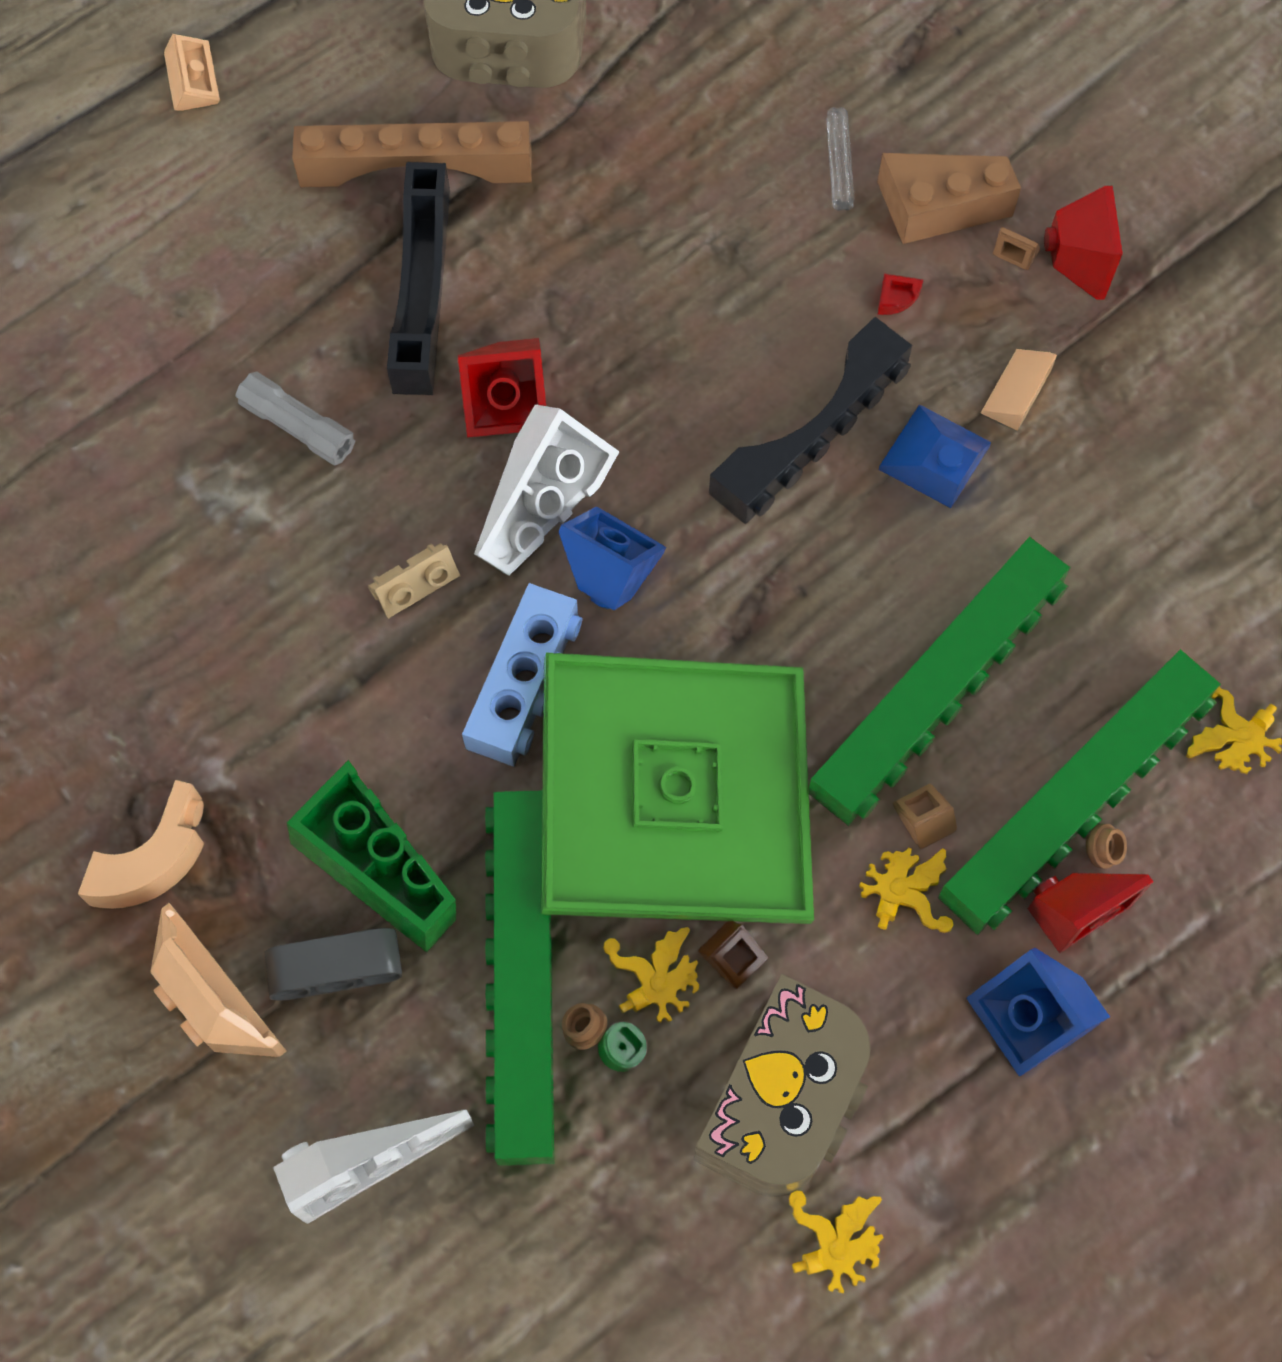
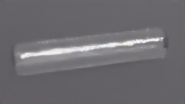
(840, 159)

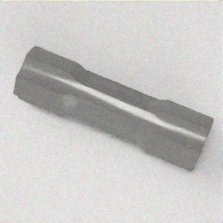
(318, 432)

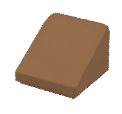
(1016, 248)
(926, 815)

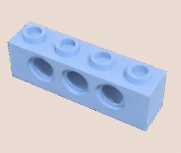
(537, 613)

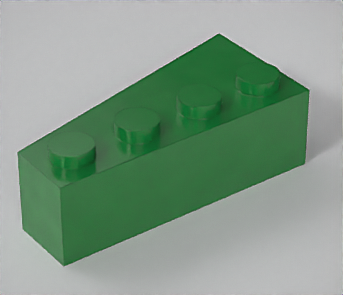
(370, 856)

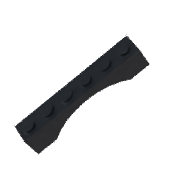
(417, 317)
(758, 472)

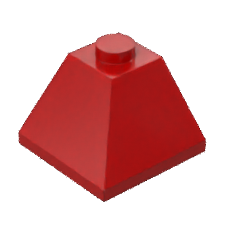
(1087, 241)
(501, 386)
(1083, 903)

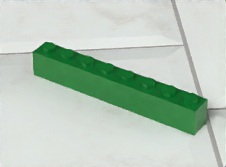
(938, 682)
(1078, 793)
(521, 987)

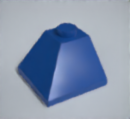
(934, 456)
(608, 556)
(1036, 1009)

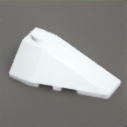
(545, 477)
(339, 1168)

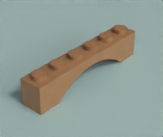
(342, 152)

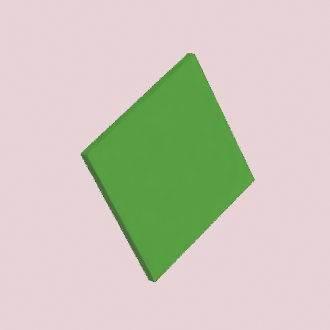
(675, 790)

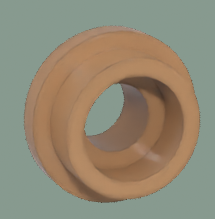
(1106, 846)
(577, 1019)

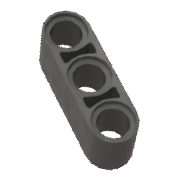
(333, 964)

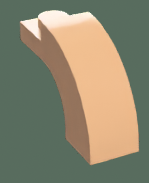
(154, 866)

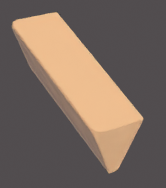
(190, 73)
(1019, 387)

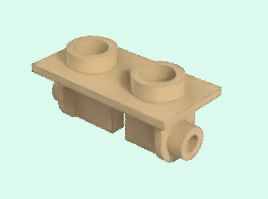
(406, 586)

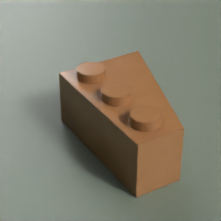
(946, 192)

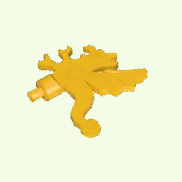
(1244, 735)
(899, 890)
(657, 985)
(835, 1249)

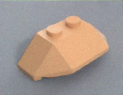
(205, 993)

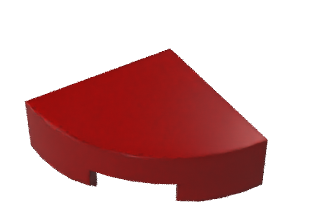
(898, 293)

